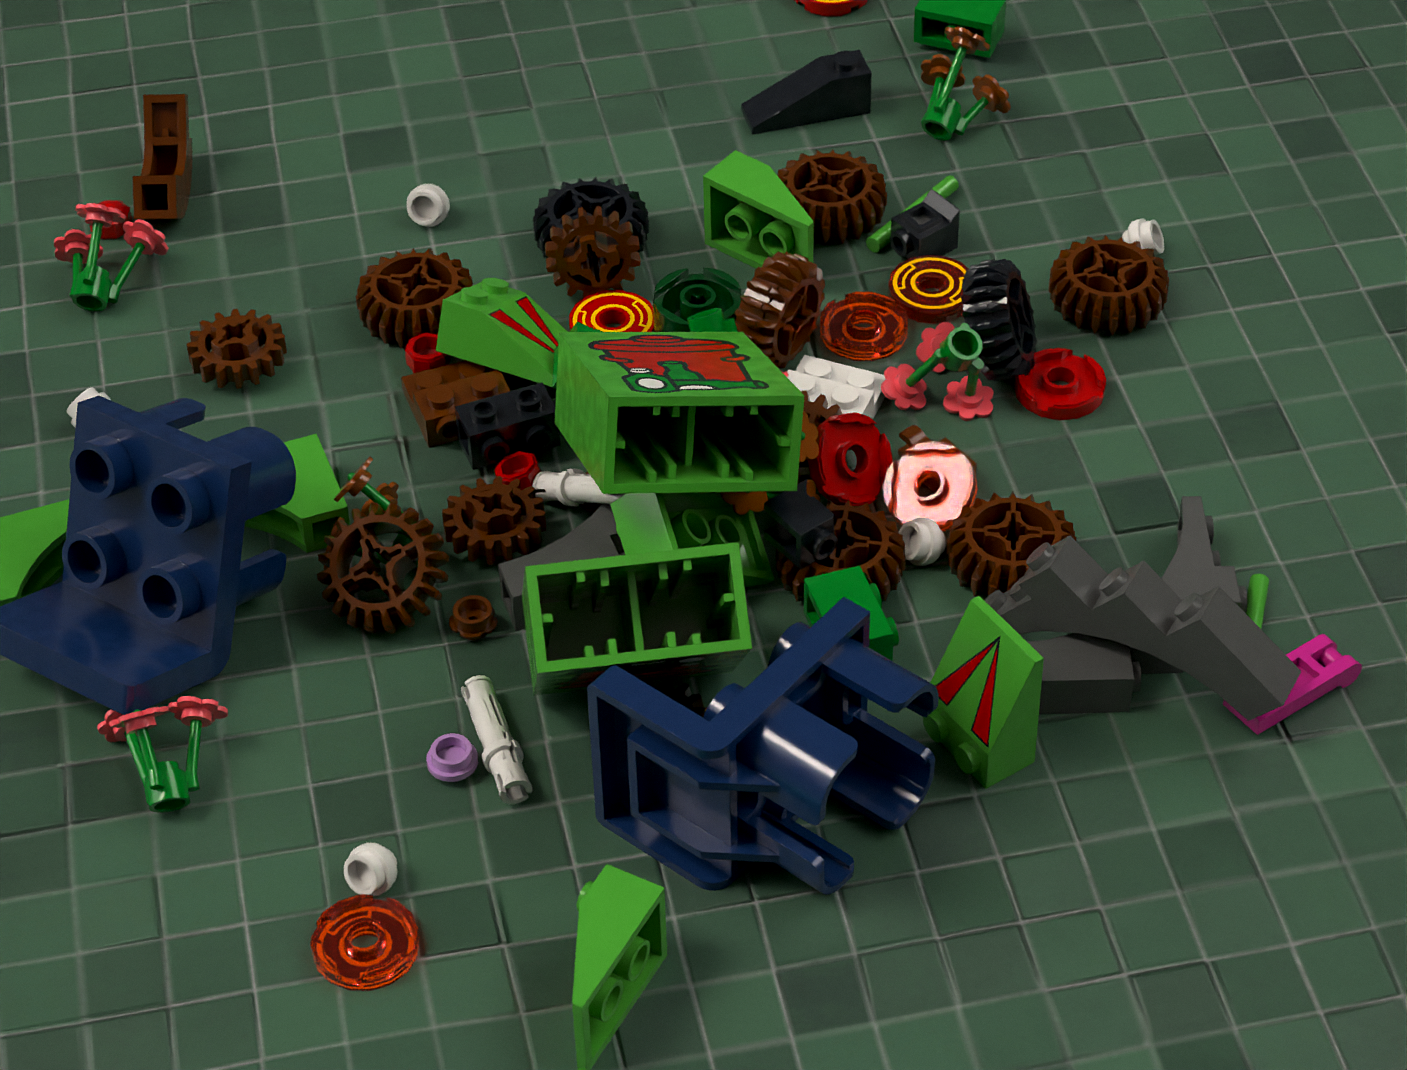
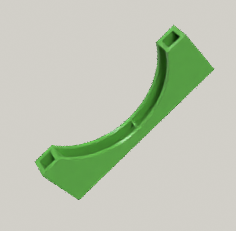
(35, 537)

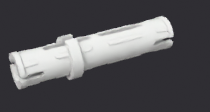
(570, 488)
(501, 752)

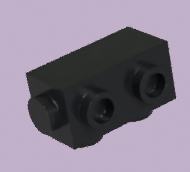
(506, 425)

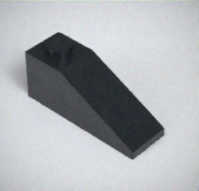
(818, 92)

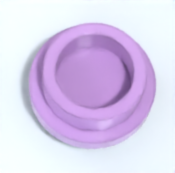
(452, 758)

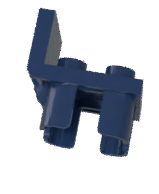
(151, 555)
(733, 783)

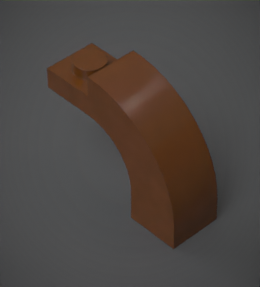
(166, 173)

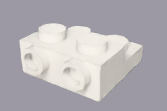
(841, 384)

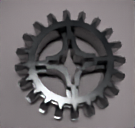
(589, 196)
(1003, 317)

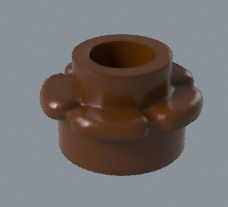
(473, 617)

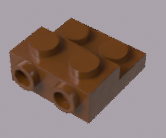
(437, 391)

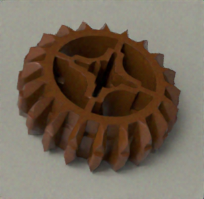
(837, 193)
(1108, 285)
(407, 294)
(781, 306)
(984, 536)
(863, 541)
(365, 574)

